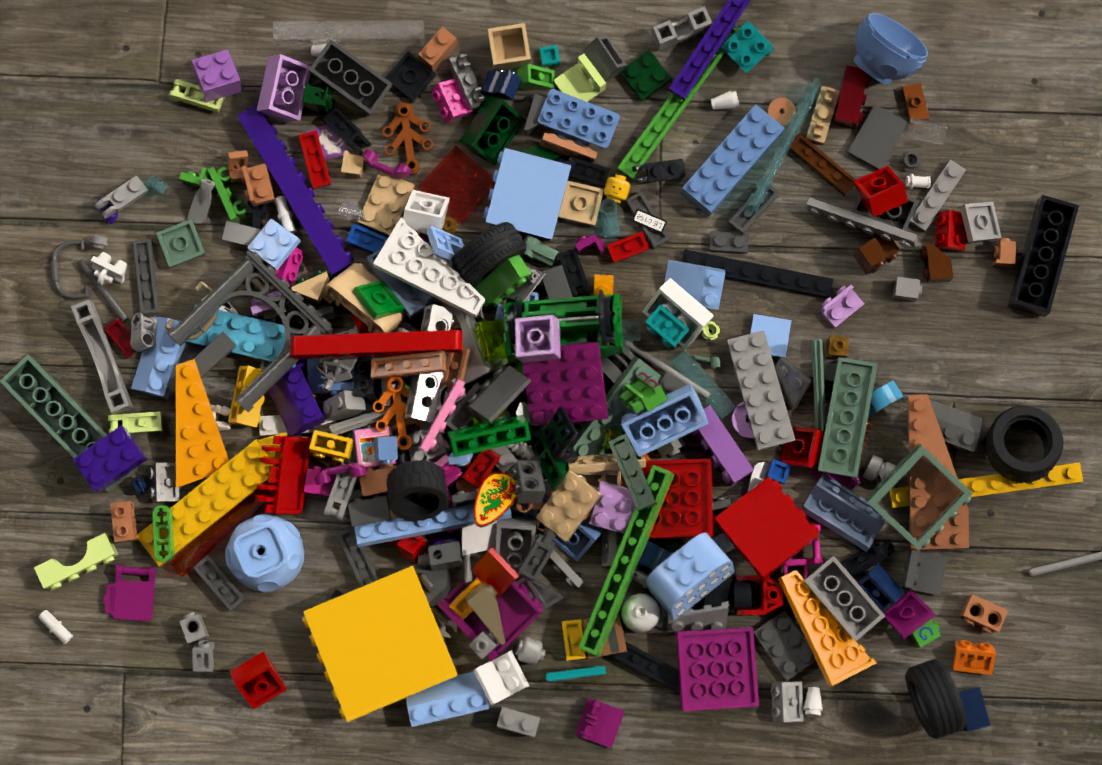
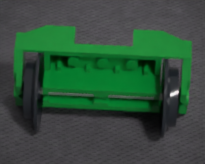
(587, 318)

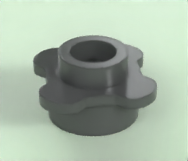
(912, 155)

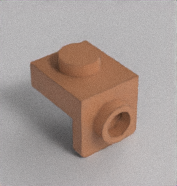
(235, 162)

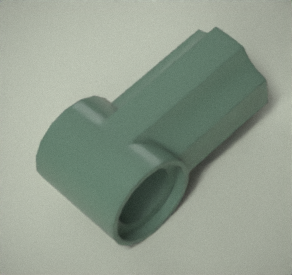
(539, 251)

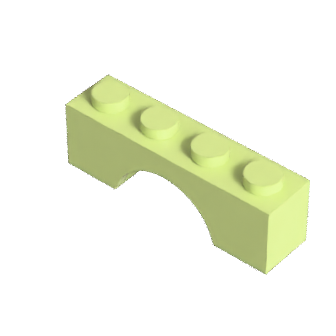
(98, 551)

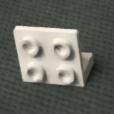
(501, 677)

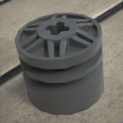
(615, 365)

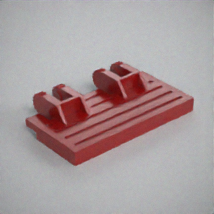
(289, 475)

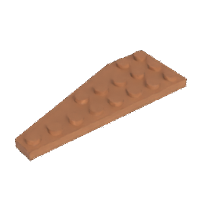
(928, 487)

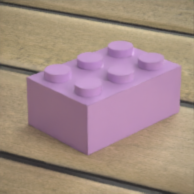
(283, 88)

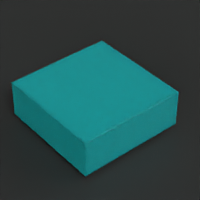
(549, 56)

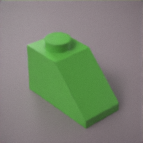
(535, 77)

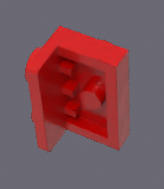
(950, 231)

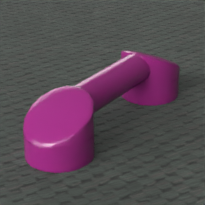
(400, 172)
(355, 469)

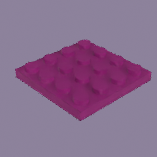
(569, 383)
(717, 669)

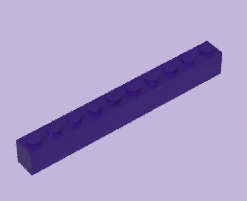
(295, 191)

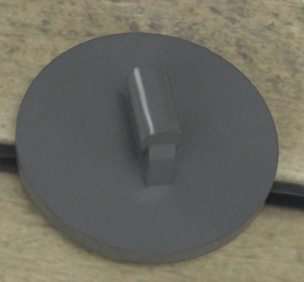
(434, 583)

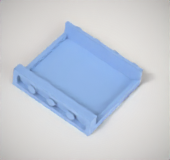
(527, 193)

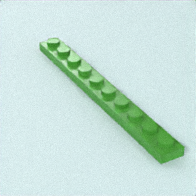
(664, 120)

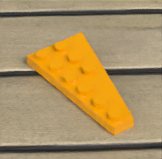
(198, 440)
(830, 643)

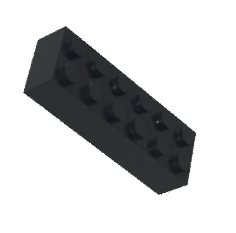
(1043, 256)

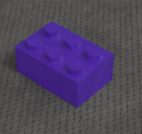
(110, 459)

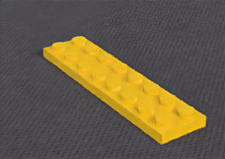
(211, 499)

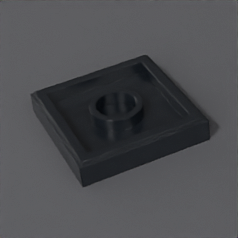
(410, 76)

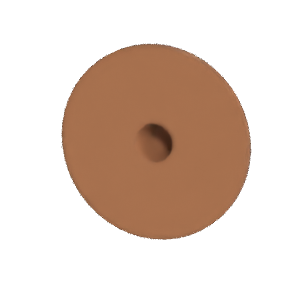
(781, 110)

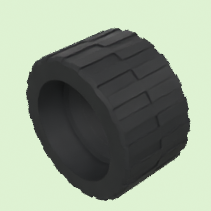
(417, 490)

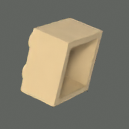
(509, 46)

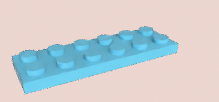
(252, 336)

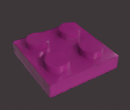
(908, 614)

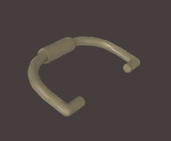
(204, 328)

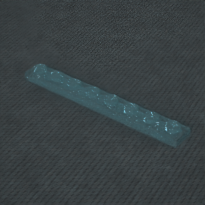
(787, 139)

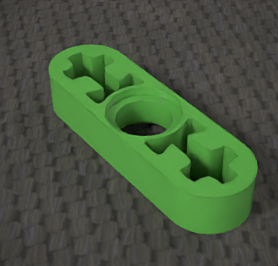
(170, 538)

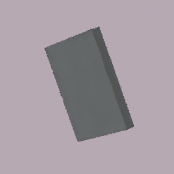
(877, 137)

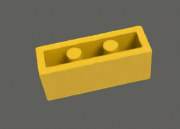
(237, 414)

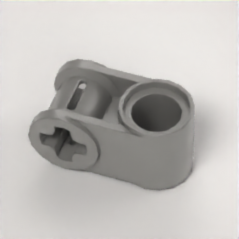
(143, 332)

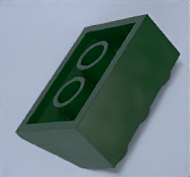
(492, 129)

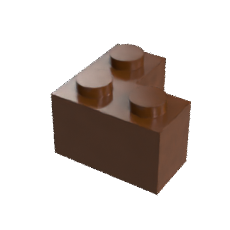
(875, 254)

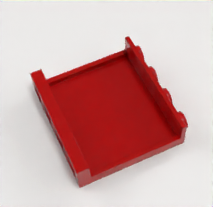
(766, 527)

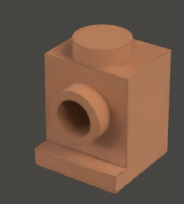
(1005, 253)

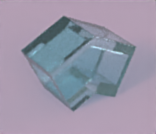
(156, 184)

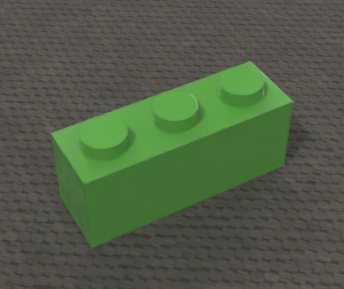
(503, 281)

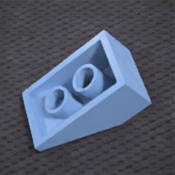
(699, 281)

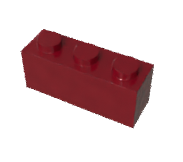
(851, 97)

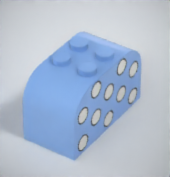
(689, 575)

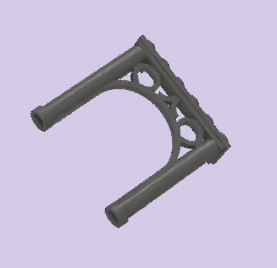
(244, 274)

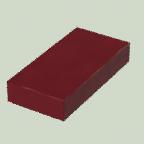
(121, 336)

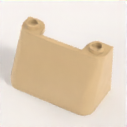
(341, 290)

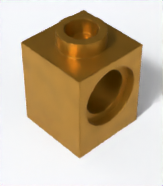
(837, 347)

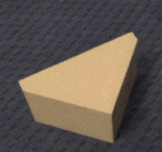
(313, 288)

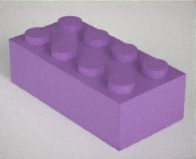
(722, 449)

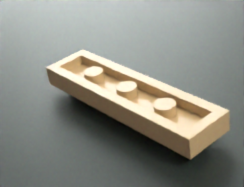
(598, 463)

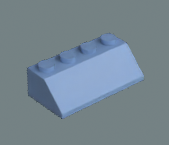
(158, 362)
(666, 422)
(447, 700)

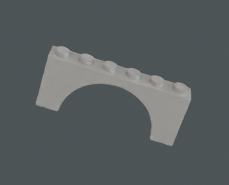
(476, 367)

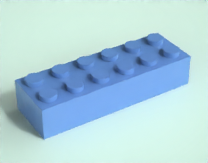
(732, 160)

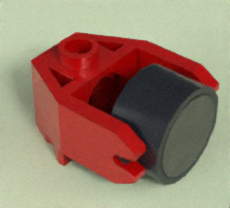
(742, 595)

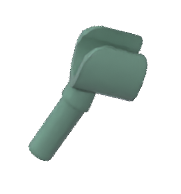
(715, 362)

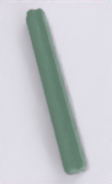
(818, 384)

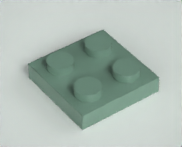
(181, 243)

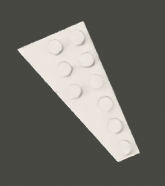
(415, 263)

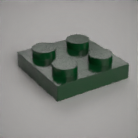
(645, 75)

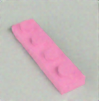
(446, 409)

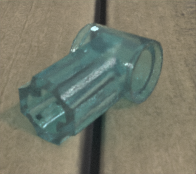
(610, 220)

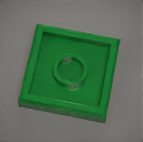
(378, 299)

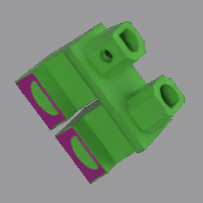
(643, 394)

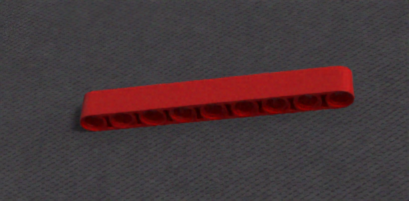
(375, 344)

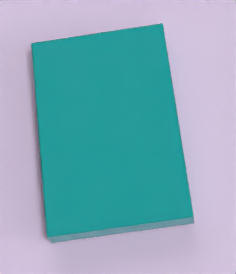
(575, 673)

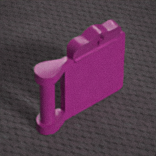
(131, 598)

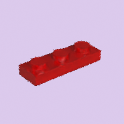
(315, 159)

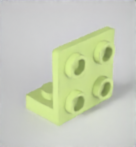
(581, 80)

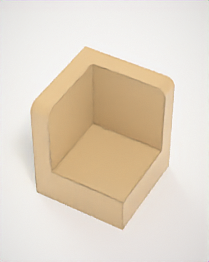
(352, 165)

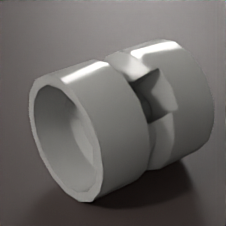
(877, 469)

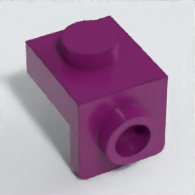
(585, 243)

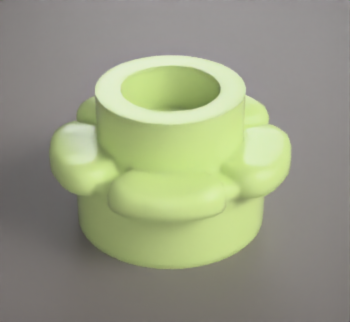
(715, 331)

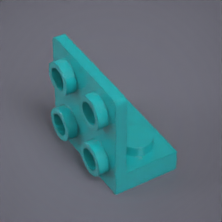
(747, 47)
(666, 326)

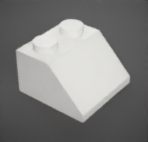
(425, 210)

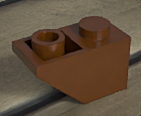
(937, 264)

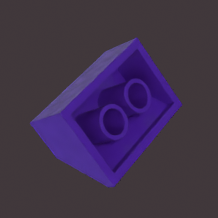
(296, 402)

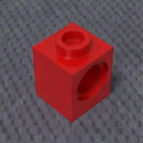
(412, 547)

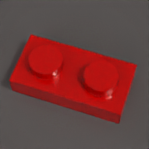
(627, 247)
(481, 467)

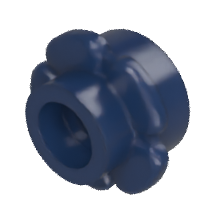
(139, 485)

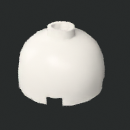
(640, 612)

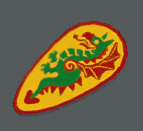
(493, 498)

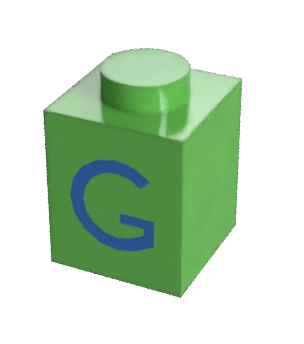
(926, 634)

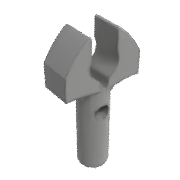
(442, 621)

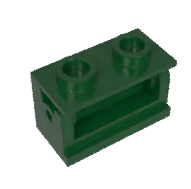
(317, 100)

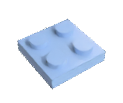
(274, 244)

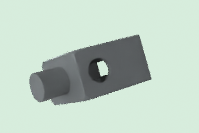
(450, 559)

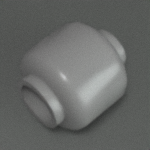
(529, 651)

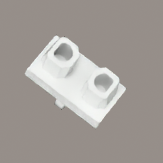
(106, 271)

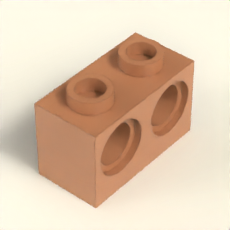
(124, 522)
(984, 608)

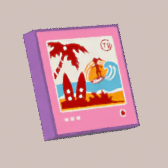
(365, 445)

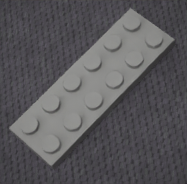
(760, 390)

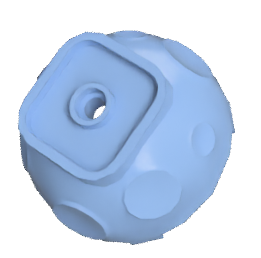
(281, 558)

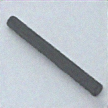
(103, 291)

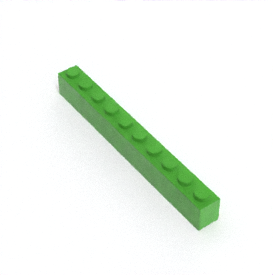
(625, 565)

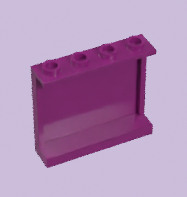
(515, 608)

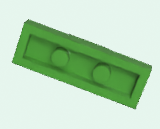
(225, 194)

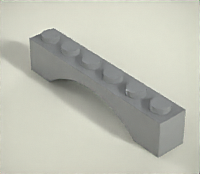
(100, 349)

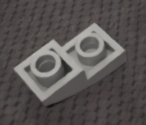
(239, 233)

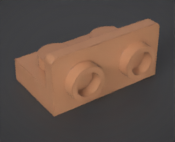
(258, 184)

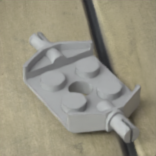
(337, 368)

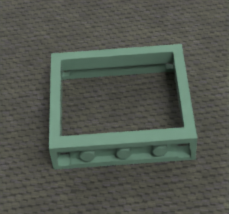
(896, 474)

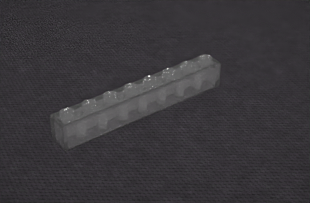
(349, 33)

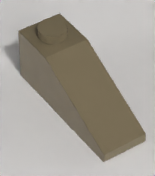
(484, 603)

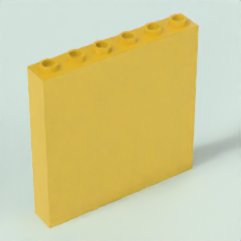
(379, 644)

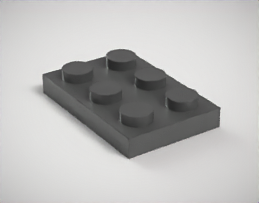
(785, 645)

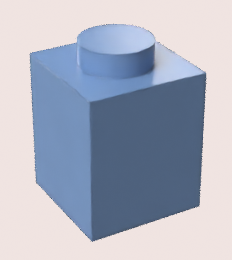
(385, 449)

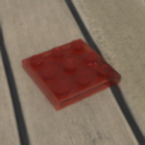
(461, 181)

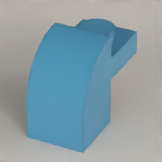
(884, 397)

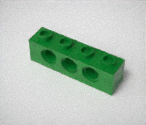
(489, 436)

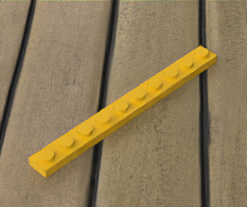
(997, 484)

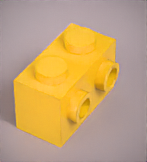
(331, 445)

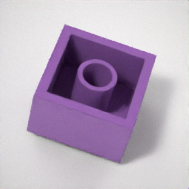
(216, 75)

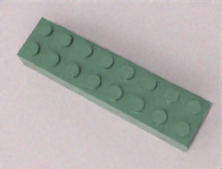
(54, 408)

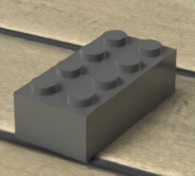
(350, 77)

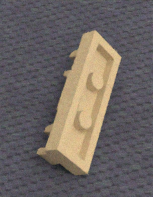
(822, 115)

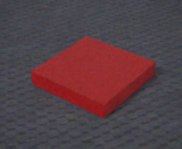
(495, 572)

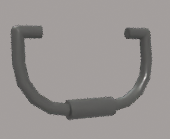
(55, 273)

